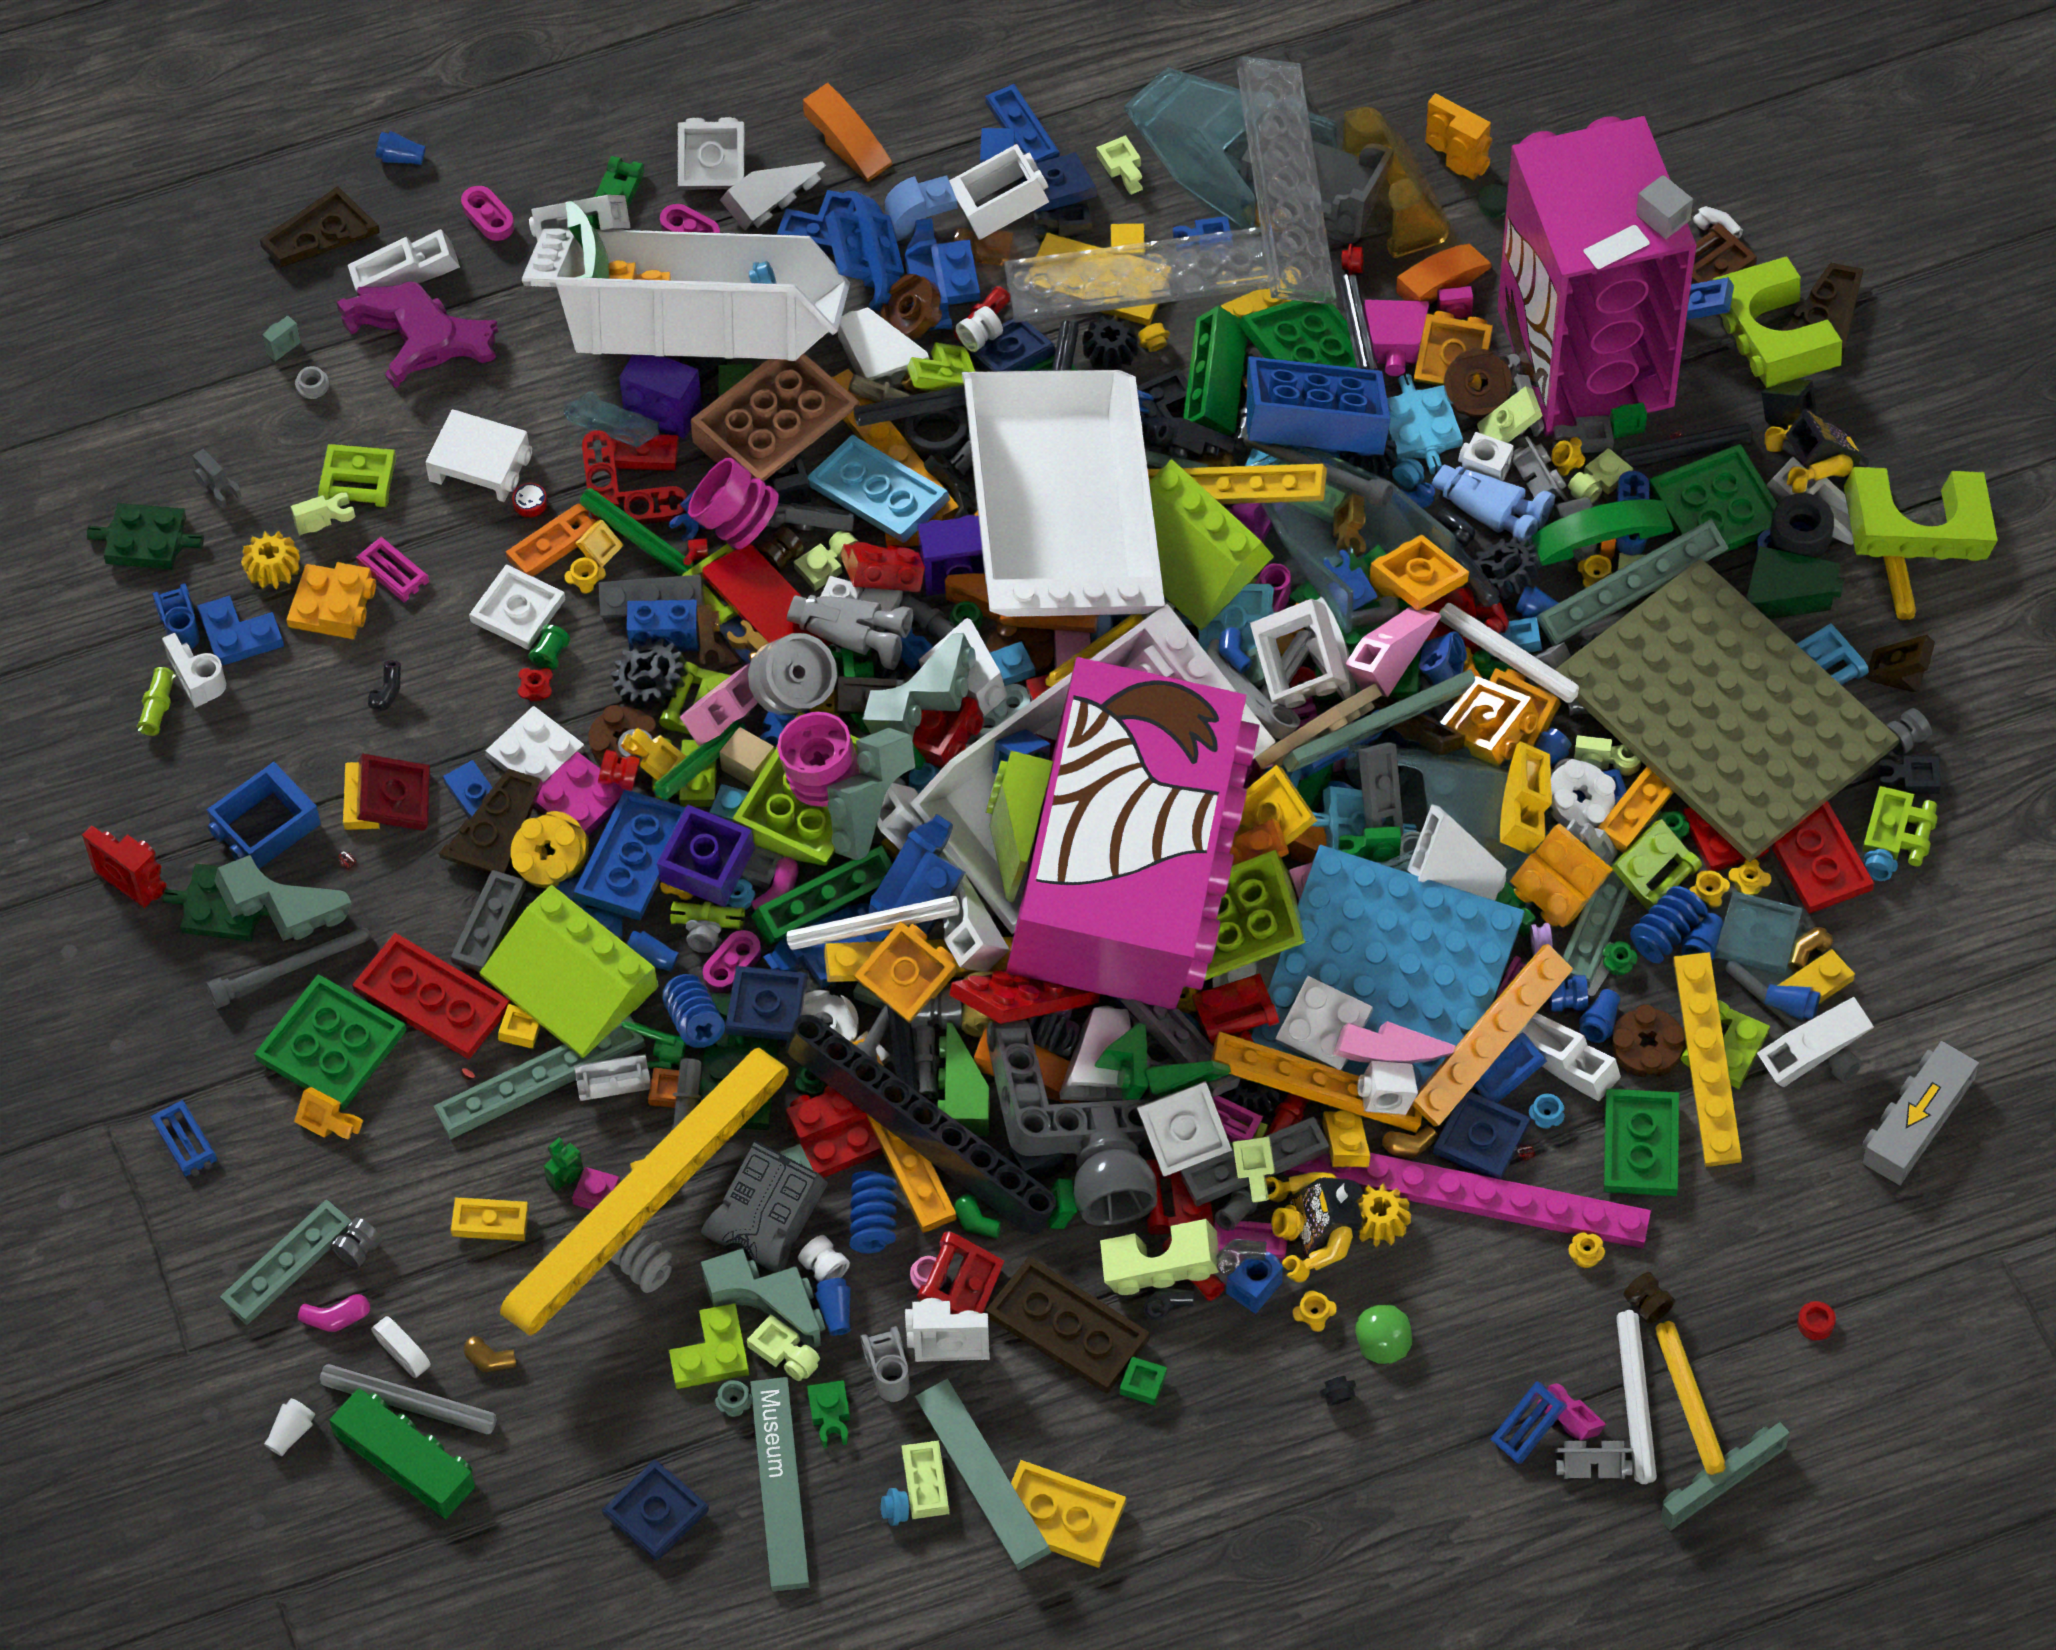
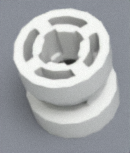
(978, 329)
(823, 1259)

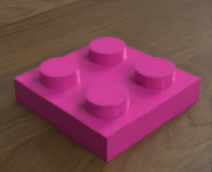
(577, 793)

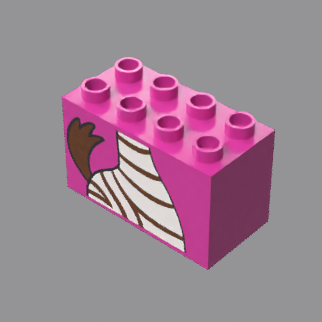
(1560, 312)
(1134, 835)

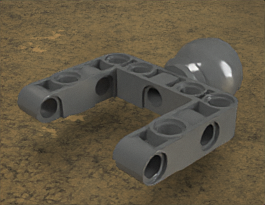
(1112, 1178)

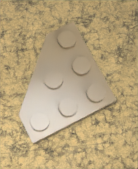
(1326, 723)

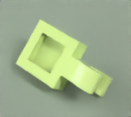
(1122, 159)
(317, 512)
(1255, 1161)

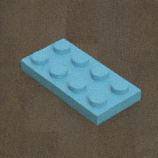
(878, 488)

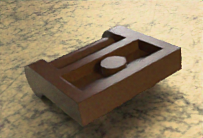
(1725, 259)

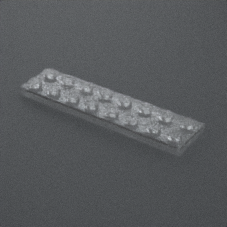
(1285, 180)
(1136, 274)

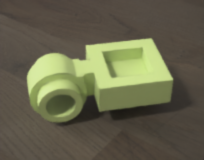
(1599, 475)
(820, 563)
(1601, 753)
(777, 1341)

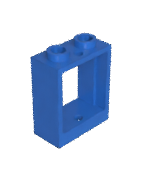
(250, 793)

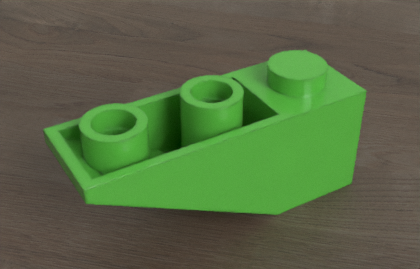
(963, 1085)

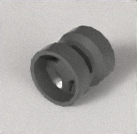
(1910, 729)
(356, 1243)

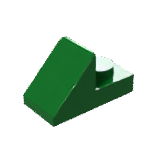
(1128, 1057)

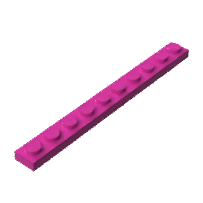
(1494, 1198)

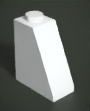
(877, 347)
(984, 678)
(1455, 858)
(1082, 1078)

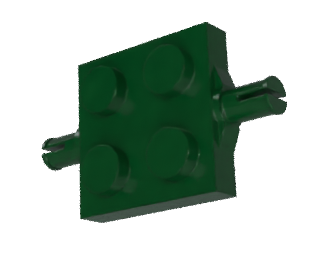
(145, 536)
(206, 910)

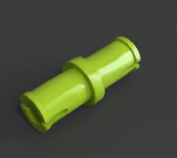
(156, 701)
(709, 913)

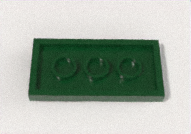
(727, 1054)

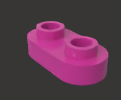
(490, 215)
(688, 218)
(727, 958)

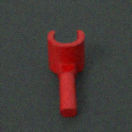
(697, 550)

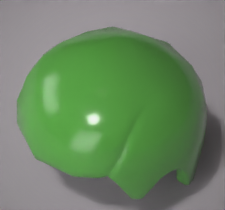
(1384, 1334)

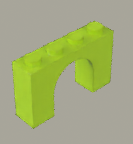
(1774, 353)
(1884, 531)

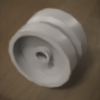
(792, 674)

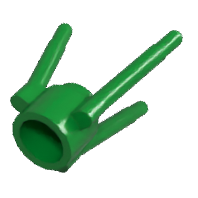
(667, 1046)

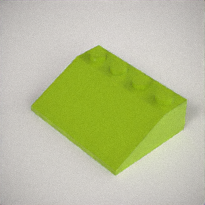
(1200, 546)
(1015, 814)
(784, 822)
(1256, 915)
(569, 972)

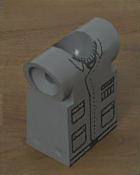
(766, 1207)

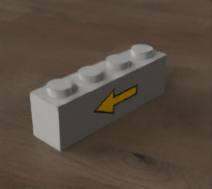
(1919, 1112)

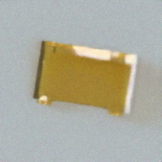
(1417, 213)

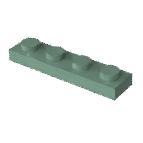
(285, 1262)
(1739, 1464)

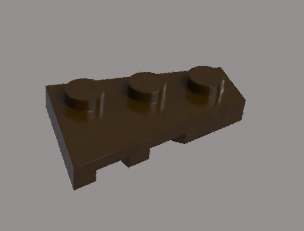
(318, 228)
(1832, 300)
(488, 835)

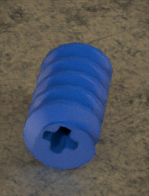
(1667, 923)
(693, 1011)
(872, 1211)

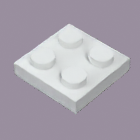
(517, 607)
(534, 746)
(1317, 1021)
(1184, 1128)

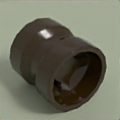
(781, 548)
(1649, 1298)

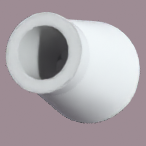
(289, 1426)

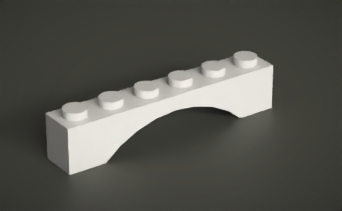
(971, 933)

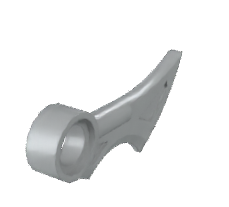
(1274, 717)

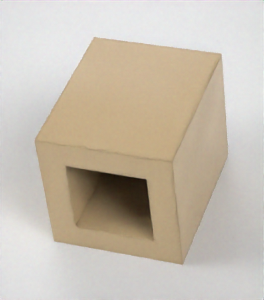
(745, 756)

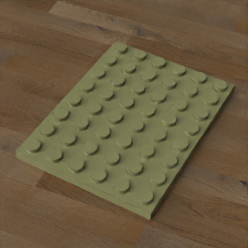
(1726, 709)

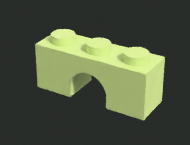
(1188, 1257)

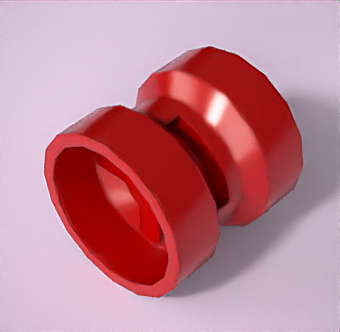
(619, 770)

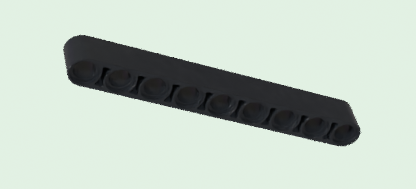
(920, 1124)

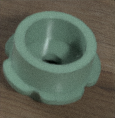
(733, 1389)

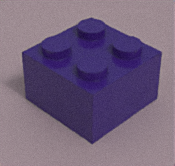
(662, 392)
(949, 549)
(706, 855)

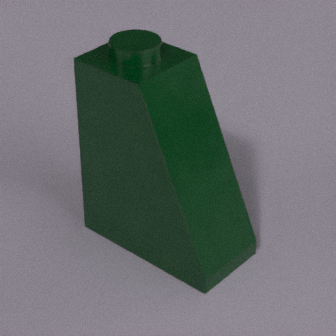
(1793, 583)

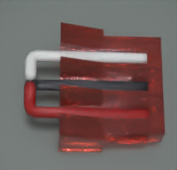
(347, 860)
(1526, 1152)

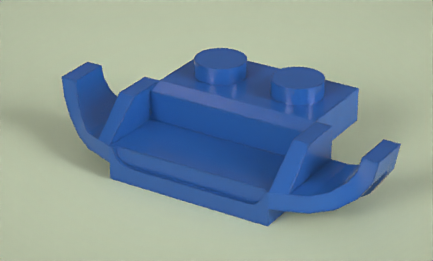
(866, 246)
(946, 265)
(918, 874)
(784, 958)

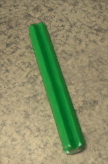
(634, 531)
(694, 763)

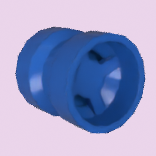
(1570, 994)

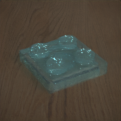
(1758, 932)

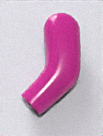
(783, 881)
(335, 1317)

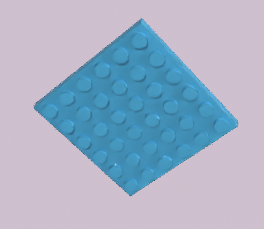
(1398, 944)

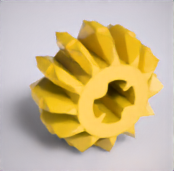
(270, 560)
(1387, 1204)

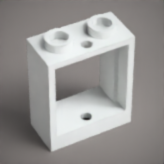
(992, 176)
(1287, 621)

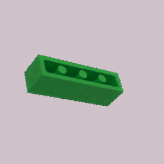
(1216, 371)
(822, 896)
(403, 1452)

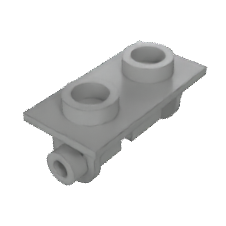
(1534, 461)
(612, 1077)
(1578, 1460)

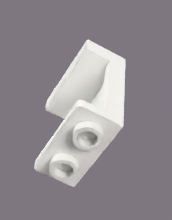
(610, 209)
(479, 453)

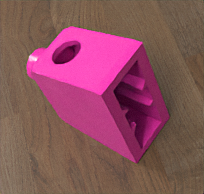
(1396, 332)

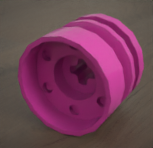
(733, 503)
(816, 754)

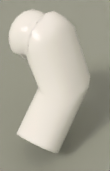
(1710, 215)

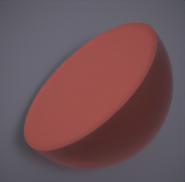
(467, 1074)

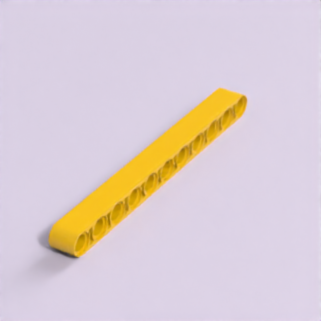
(643, 1192)

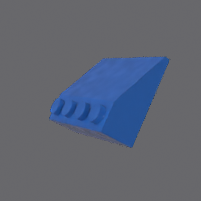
(1316, 406)

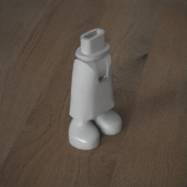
(854, 624)

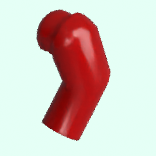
(1494, 616)

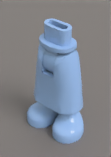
(1495, 501)

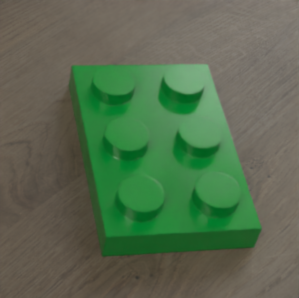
(1641, 1142)

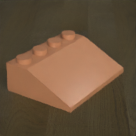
(772, 415)

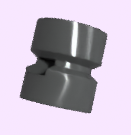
(940, 1011)

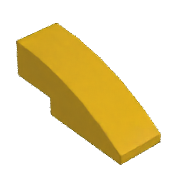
(1526, 799)

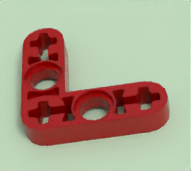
(611, 491)

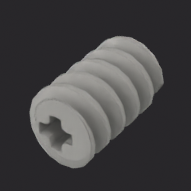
(643, 1262)

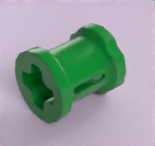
(549, 647)

